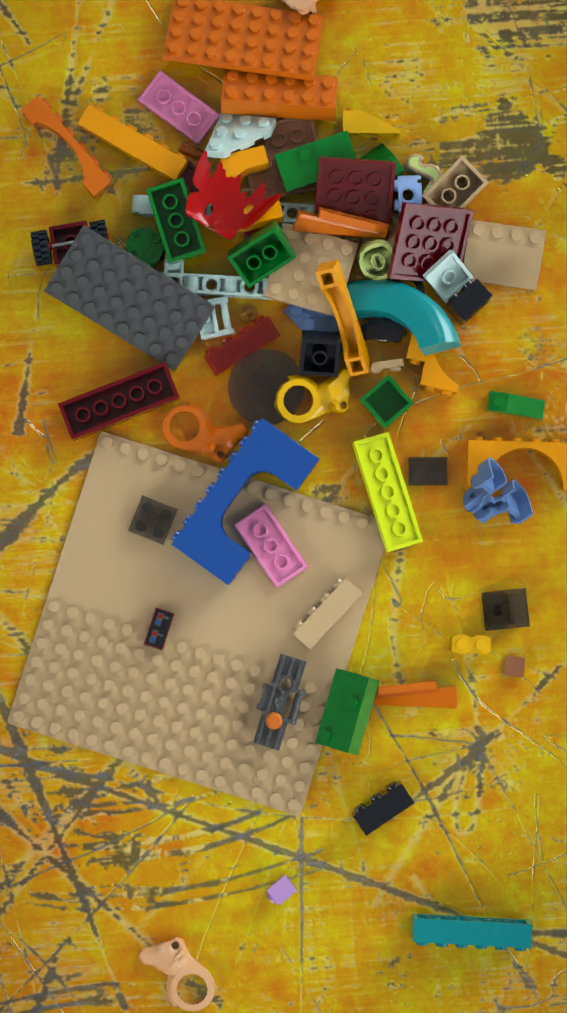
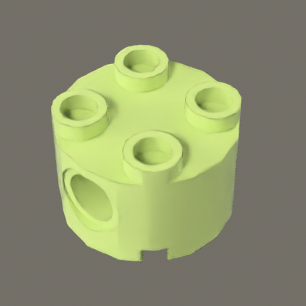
(374, 258)

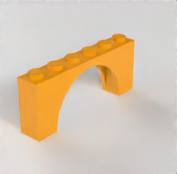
(480, 450)

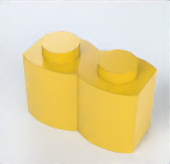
(476, 644)

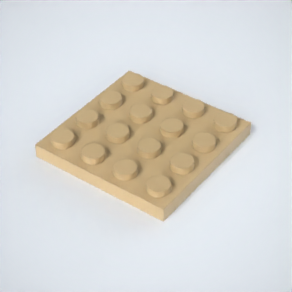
(297, 280)

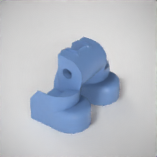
(485, 506)

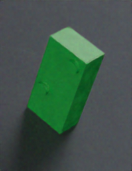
(300, 165)
(177, 230)
(347, 711)

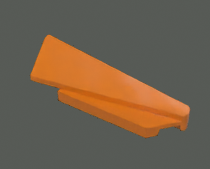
(417, 695)

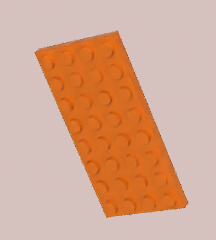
(244, 38)

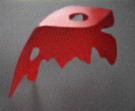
(226, 200)

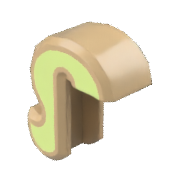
(428, 172)

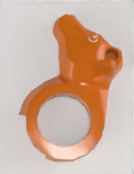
(211, 440)

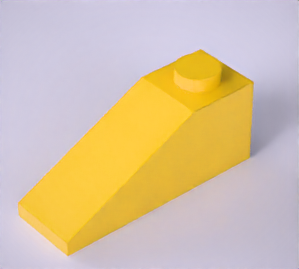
(365, 125)

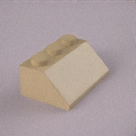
(456, 185)

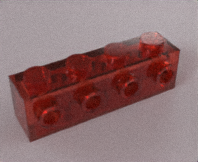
(241, 345)

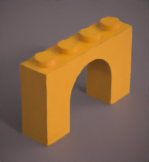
(246, 163)

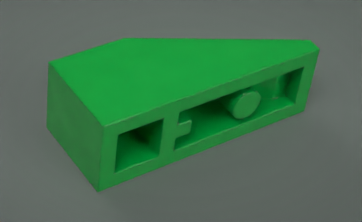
(514, 405)

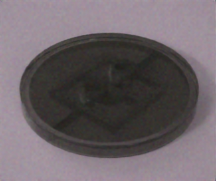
(256, 382)

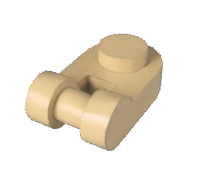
(392, 365)

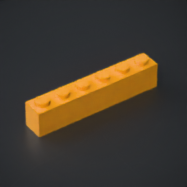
(133, 144)

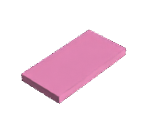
(179, 108)
(271, 545)

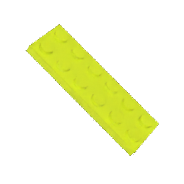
(387, 492)

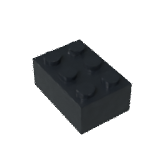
(382, 807)

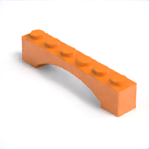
(40, 115)

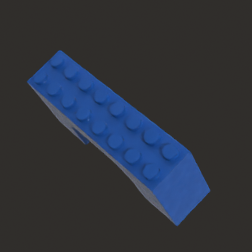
(203, 532)

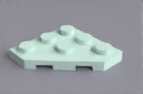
(238, 132)

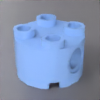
(403, 183)

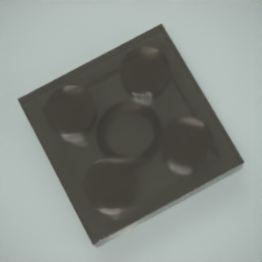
(153, 520)

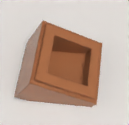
(514, 666)

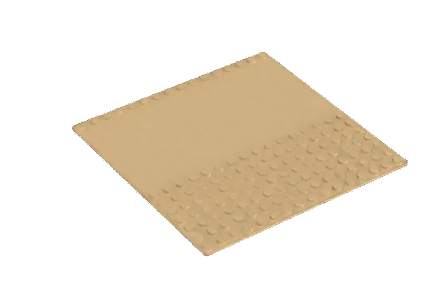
(197, 698)

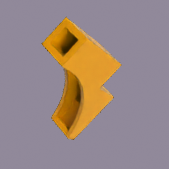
(432, 375)

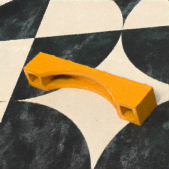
(336, 291)

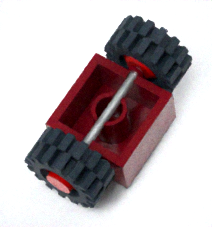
(61, 240)

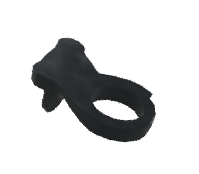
(385, 329)

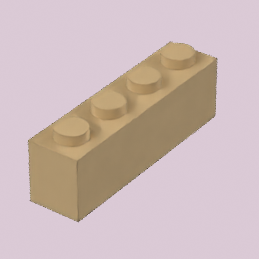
(328, 613)

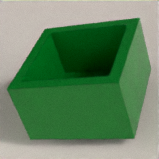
(386, 402)

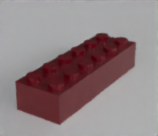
(119, 401)

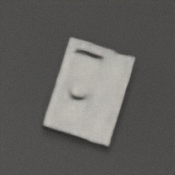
(427, 471)

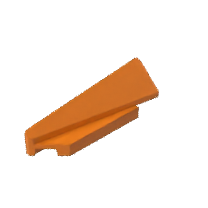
(338, 223)

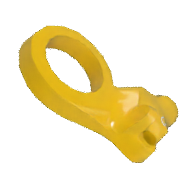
(326, 397)

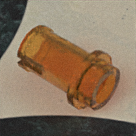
(190, 150)

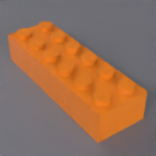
(279, 96)

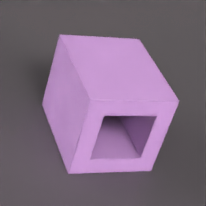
(281, 890)

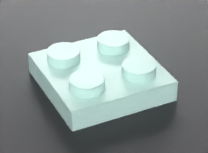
(447, 276)

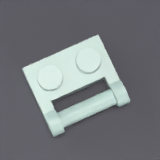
(210, 329)

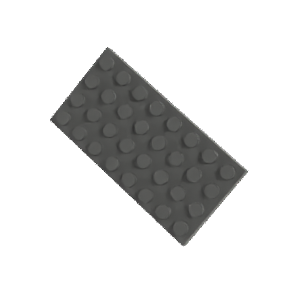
(129, 298)

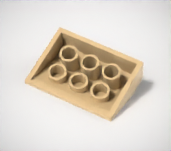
(504, 254)

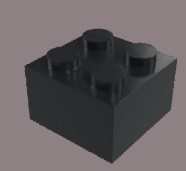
(468, 302)
(319, 353)

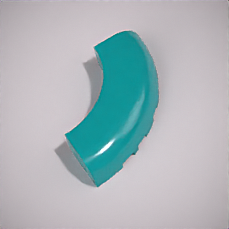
(407, 307)

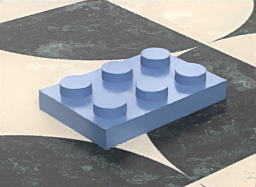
(311, 320)

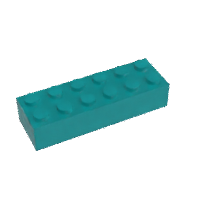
(471, 931)

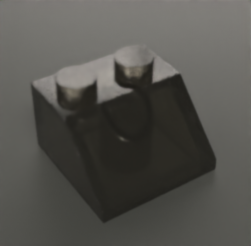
(505, 609)

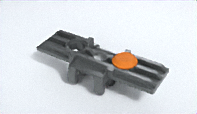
(273, 700)

